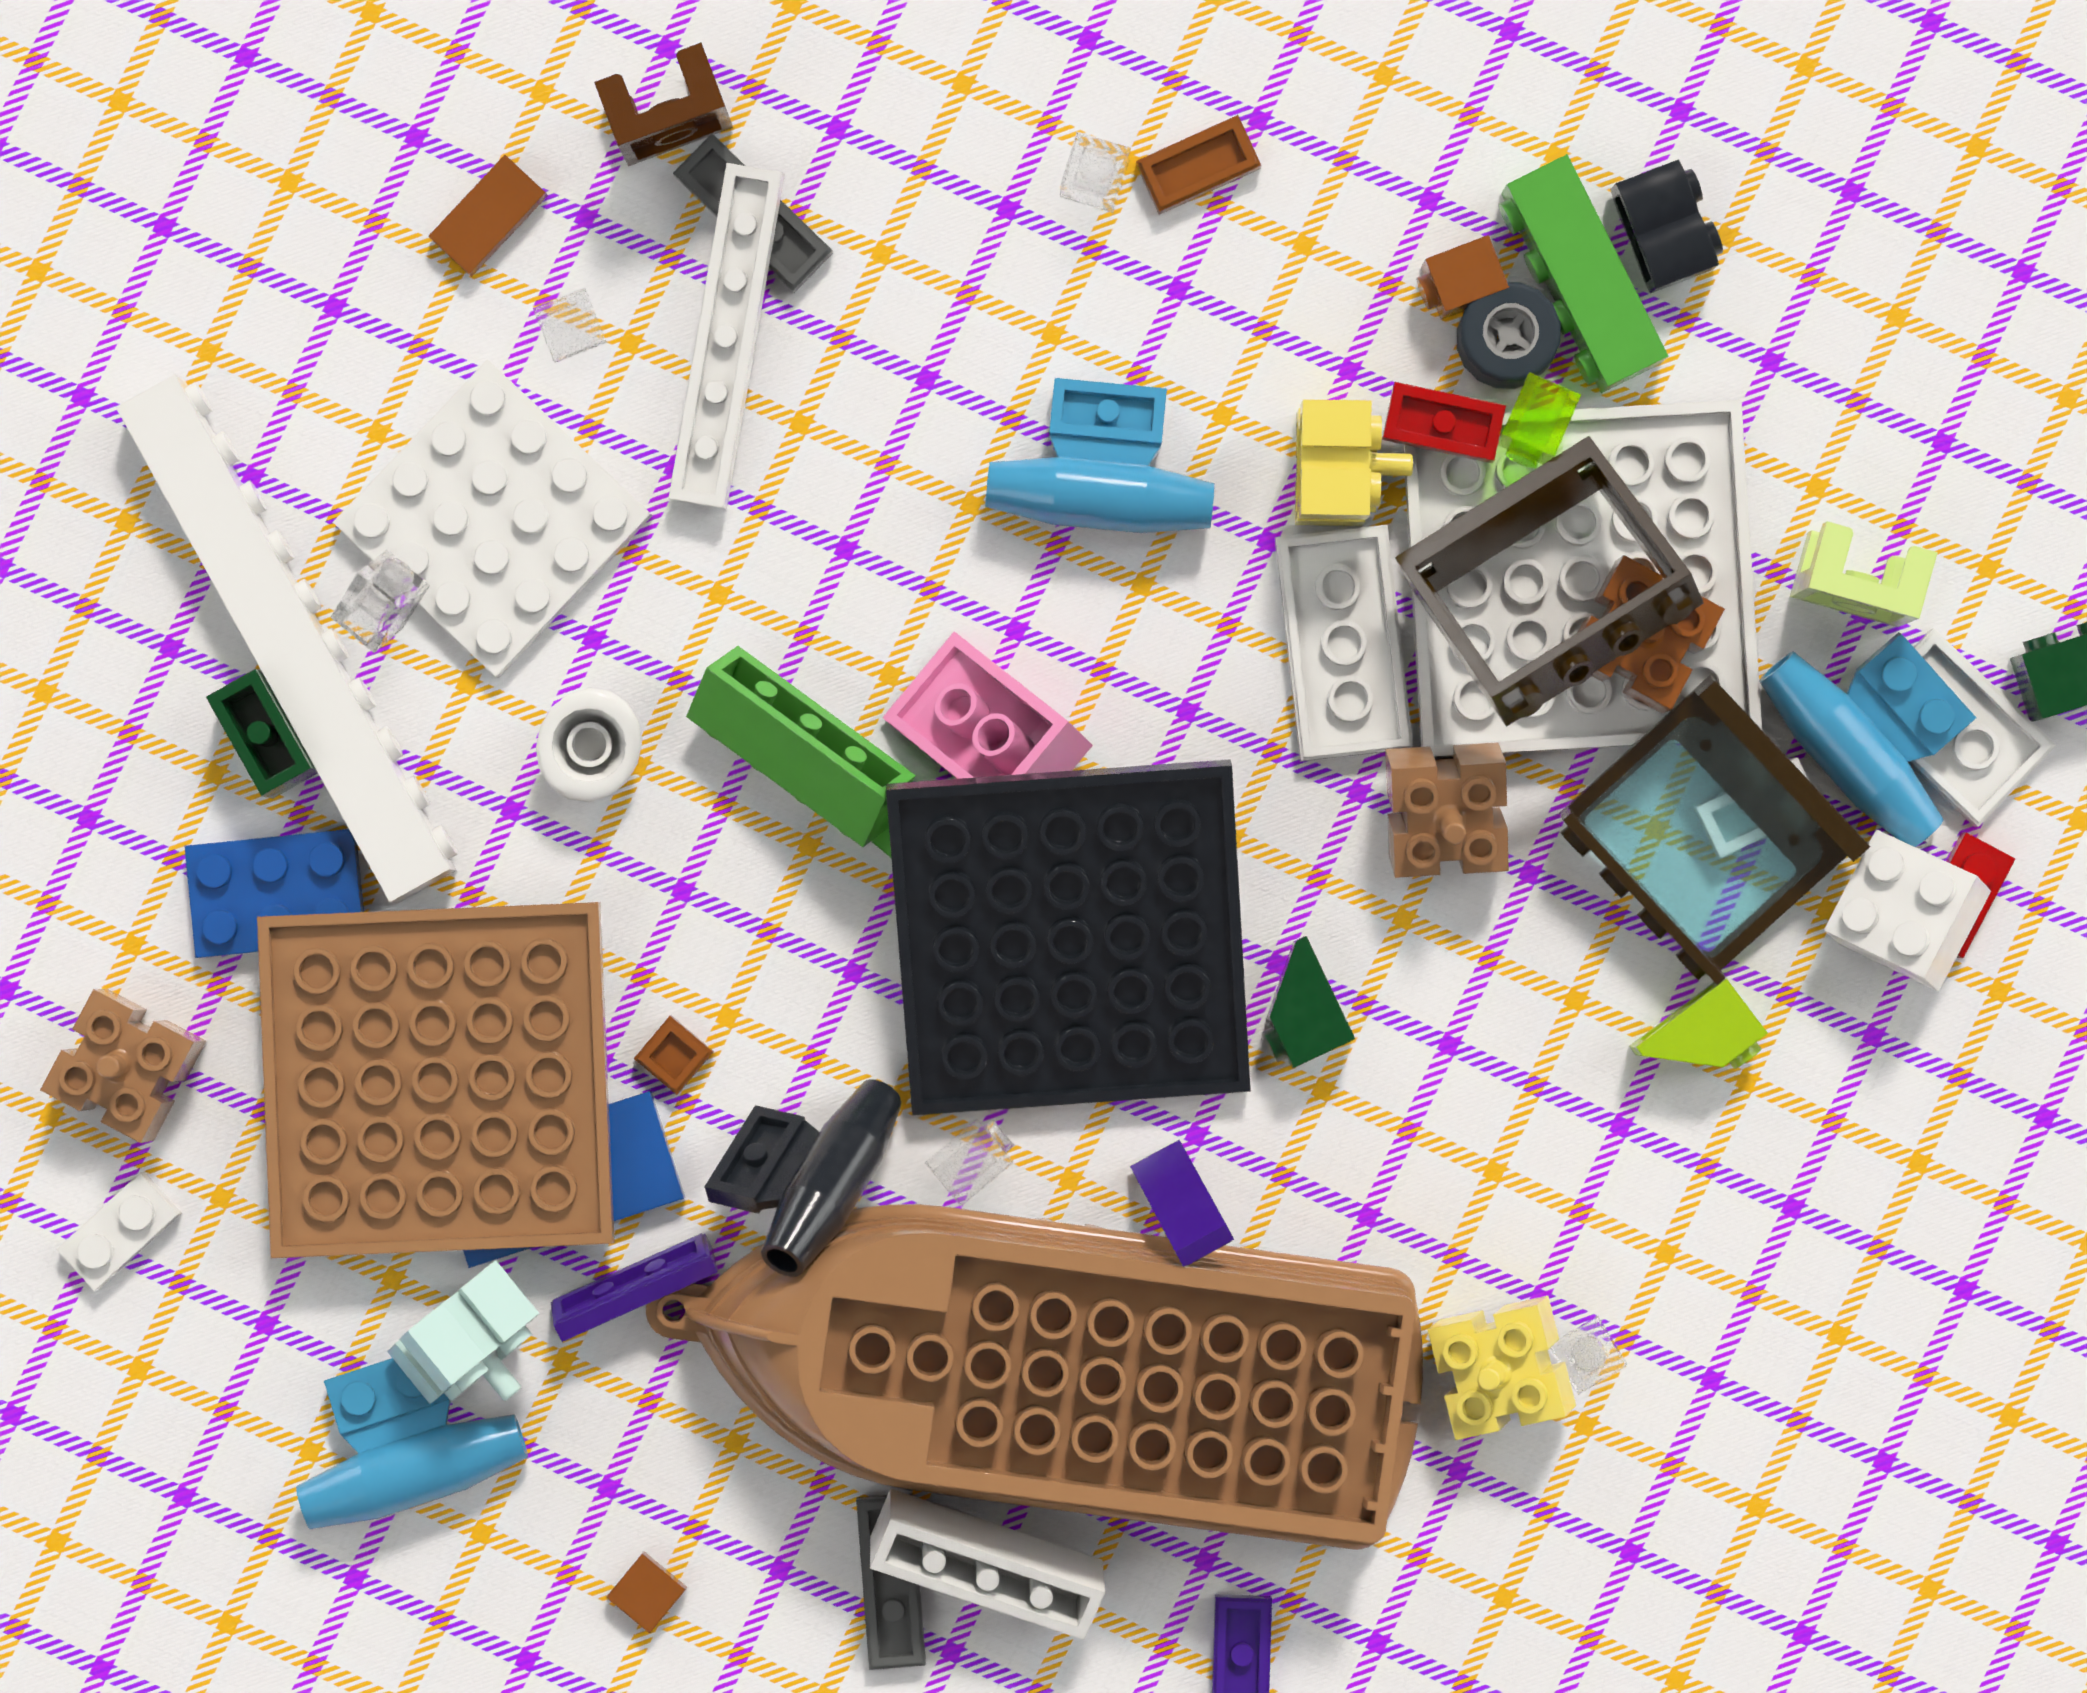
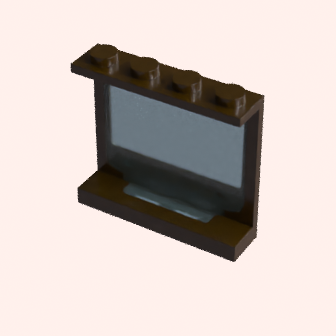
(1709, 829)

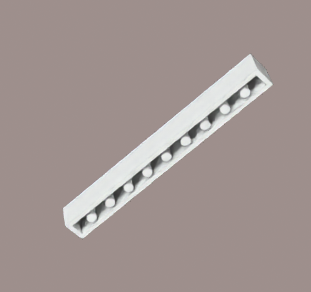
(287, 639)

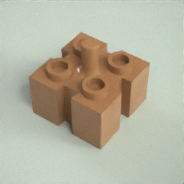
(1447, 810)
(123, 1065)

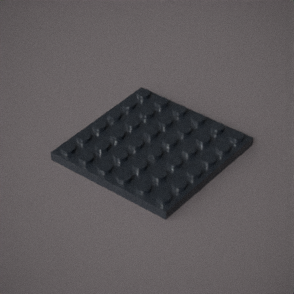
(1069, 936)

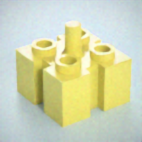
(1340, 462)
(1501, 1368)

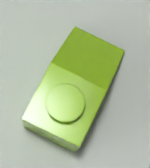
(1706, 1031)

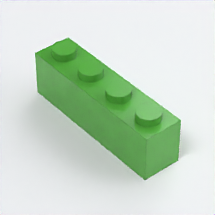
(1582, 274)
(797, 744)

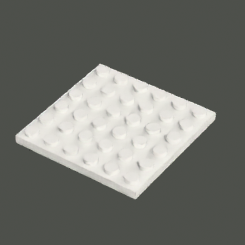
(1535, 594)

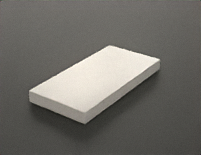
(1343, 642)

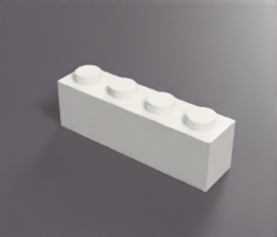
(987, 1564)

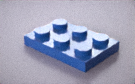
(267, 877)

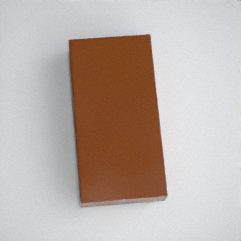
(1198, 164)
(488, 215)

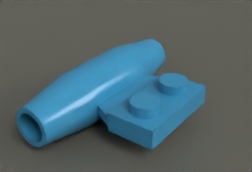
(1102, 468)
(1868, 736)
(402, 1449)

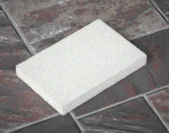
(1991, 752)

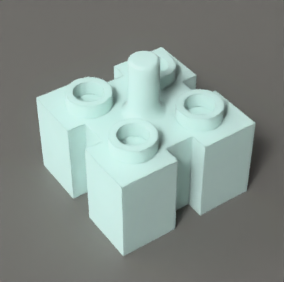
(467, 1338)

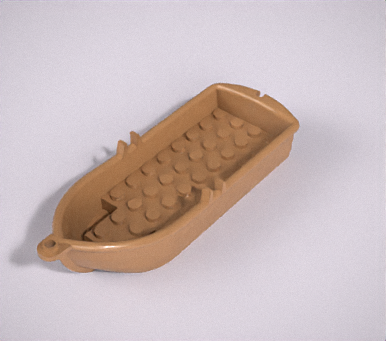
(1080, 1370)

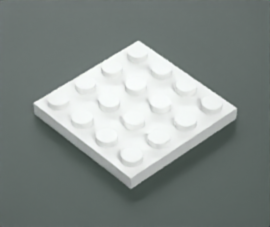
(494, 517)

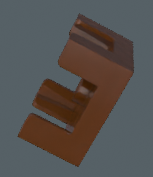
(669, 122)

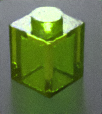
(1537, 421)

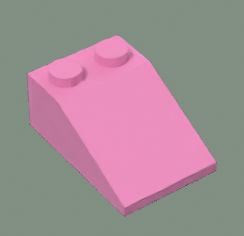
(982, 719)

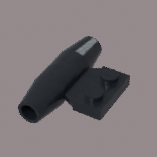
(805, 1172)

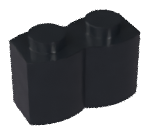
(1666, 225)

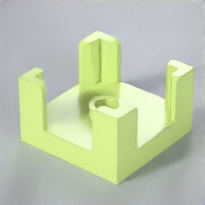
(1892, 602)

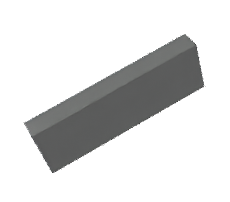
(795, 248)
(890, 1603)

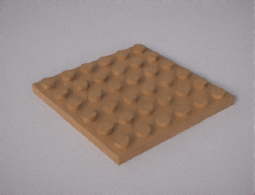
(435, 1080)

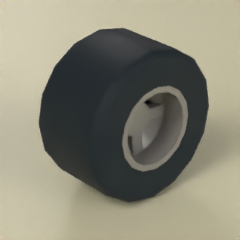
(1520, 318)

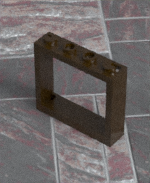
(1509, 518)

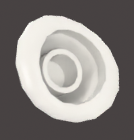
(588, 745)

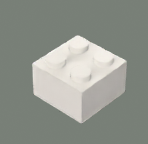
(1907, 910)

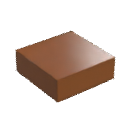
(673, 1055)
(646, 1592)

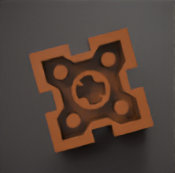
(1655, 666)

